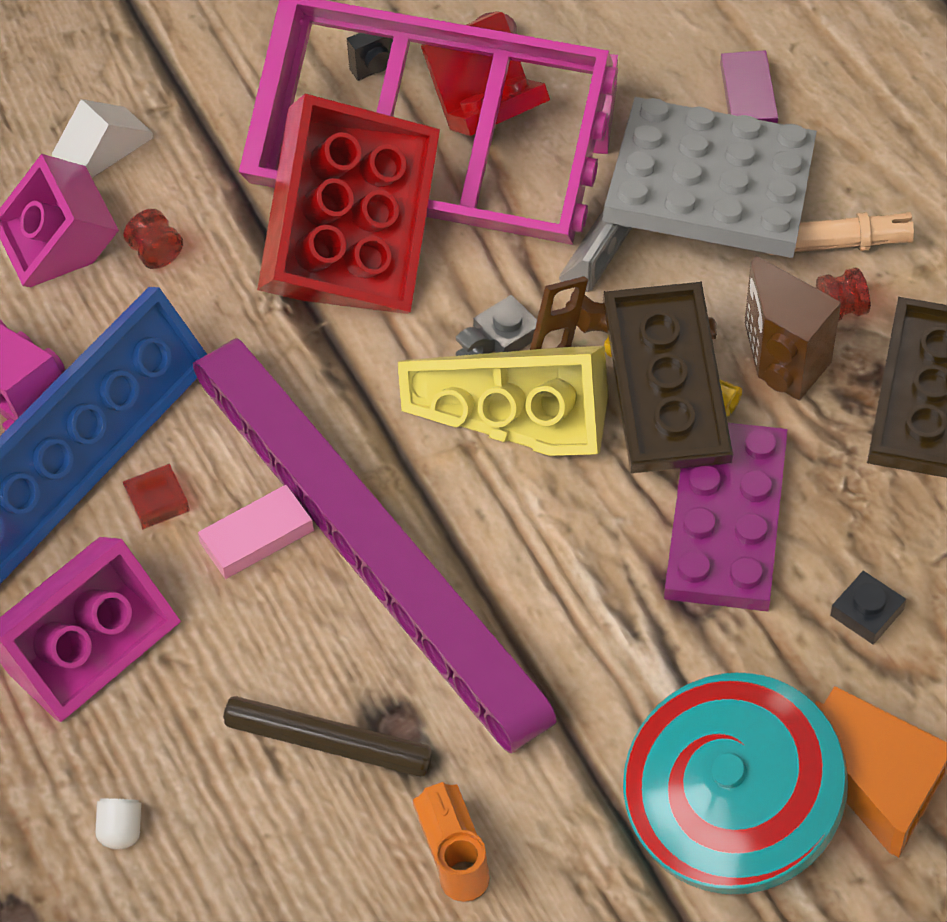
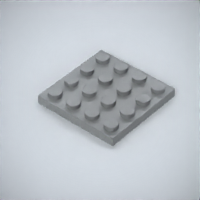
(711, 177)

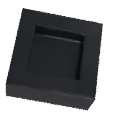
(368, 54)
(868, 607)

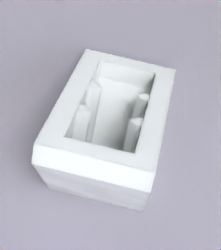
(100, 136)

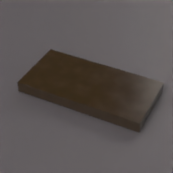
(667, 378)
(913, 393)

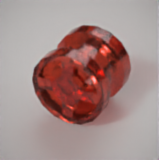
(153, 238)
(849, 289)

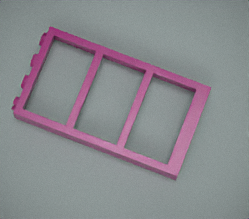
(284, 67)

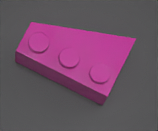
(23, 373)

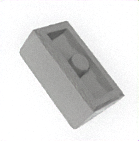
(595, 252)

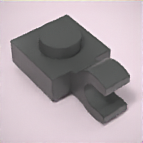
(498, 329)

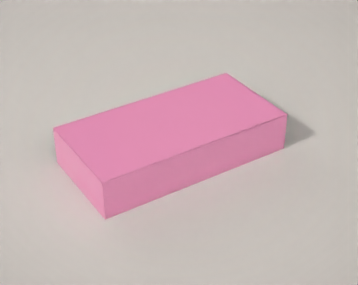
(255, 531)

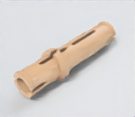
(855, 232)

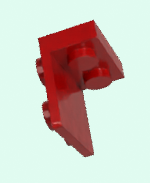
(463, 78)

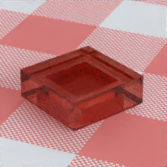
(156, 496)

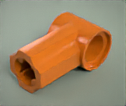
(452, 841)

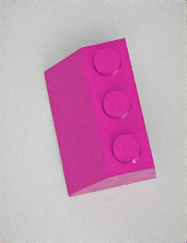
(83, 627)

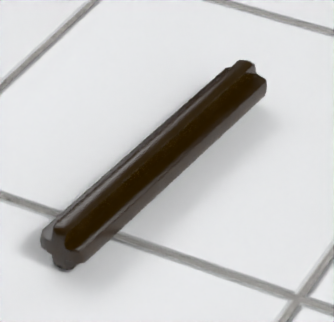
(327, 736)

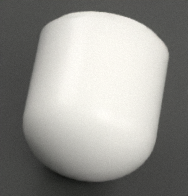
(118, 822)

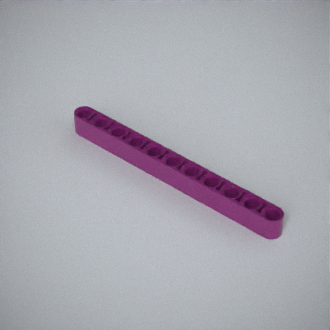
(377, 548)

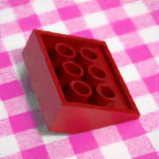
(348, 207)

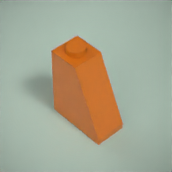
(888, 765)

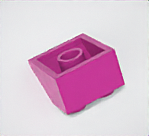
(54, 221)

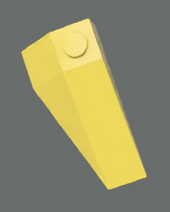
(525, 397)

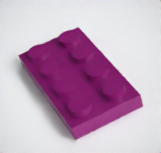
(729, 524)

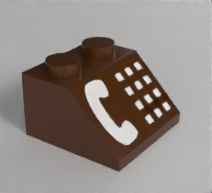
(789, 328)

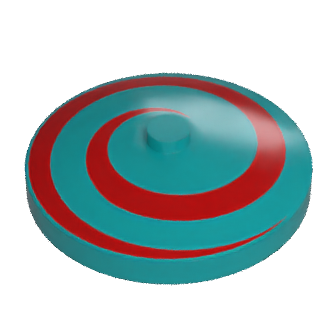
(735, 783)

